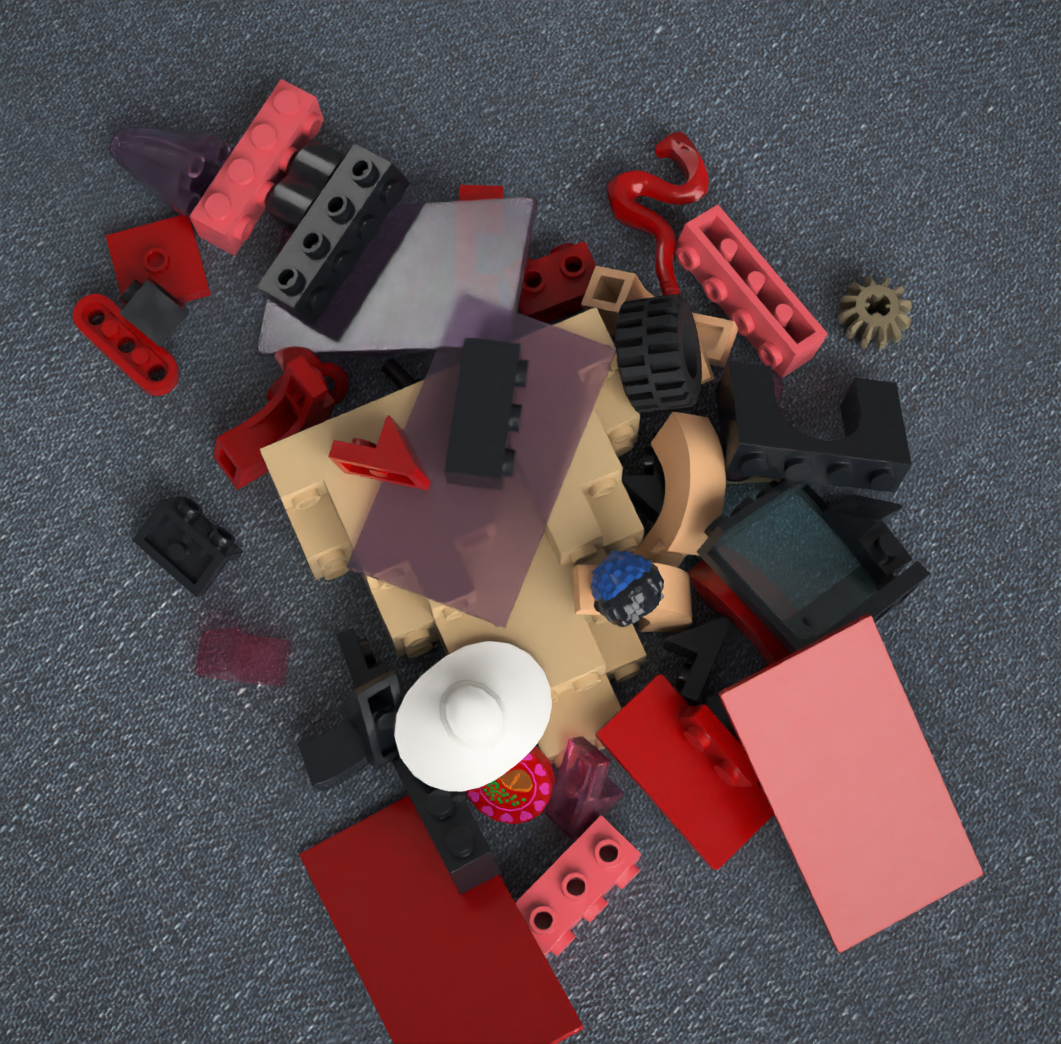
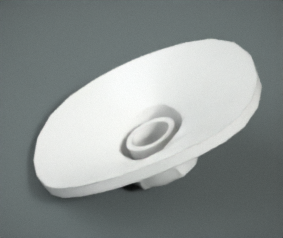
(473, 716)

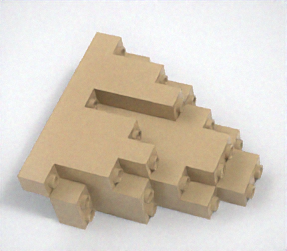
(584, 527)

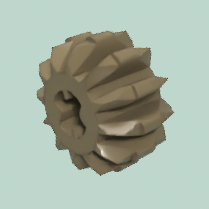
(874, 298)

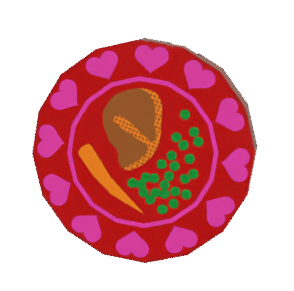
(519, 792)

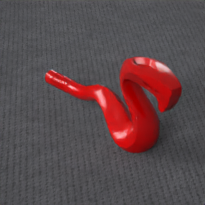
(629, 185)

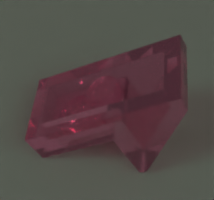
(242, 657)
(581, 788)

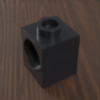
(152, 310)

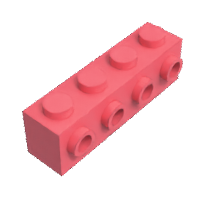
(256, 166)
(749, 291)
(577, 885)

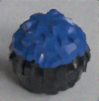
(626, 587)

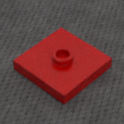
(165, 253)

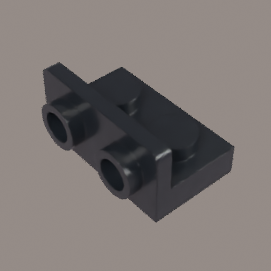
(187, 543)

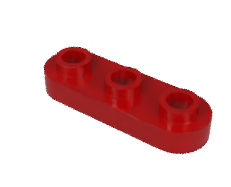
(117, 331)

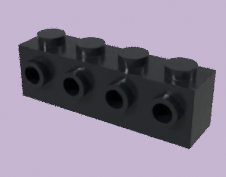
(333, 234)

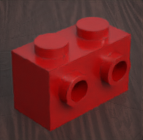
(556, 282)

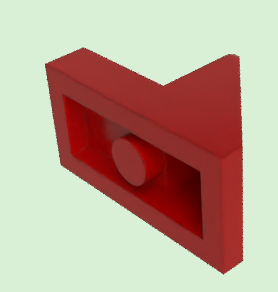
(388, 461)

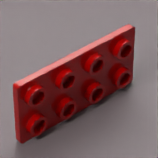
(688, 769)

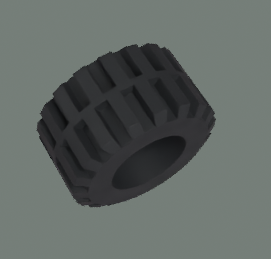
(658, 353)

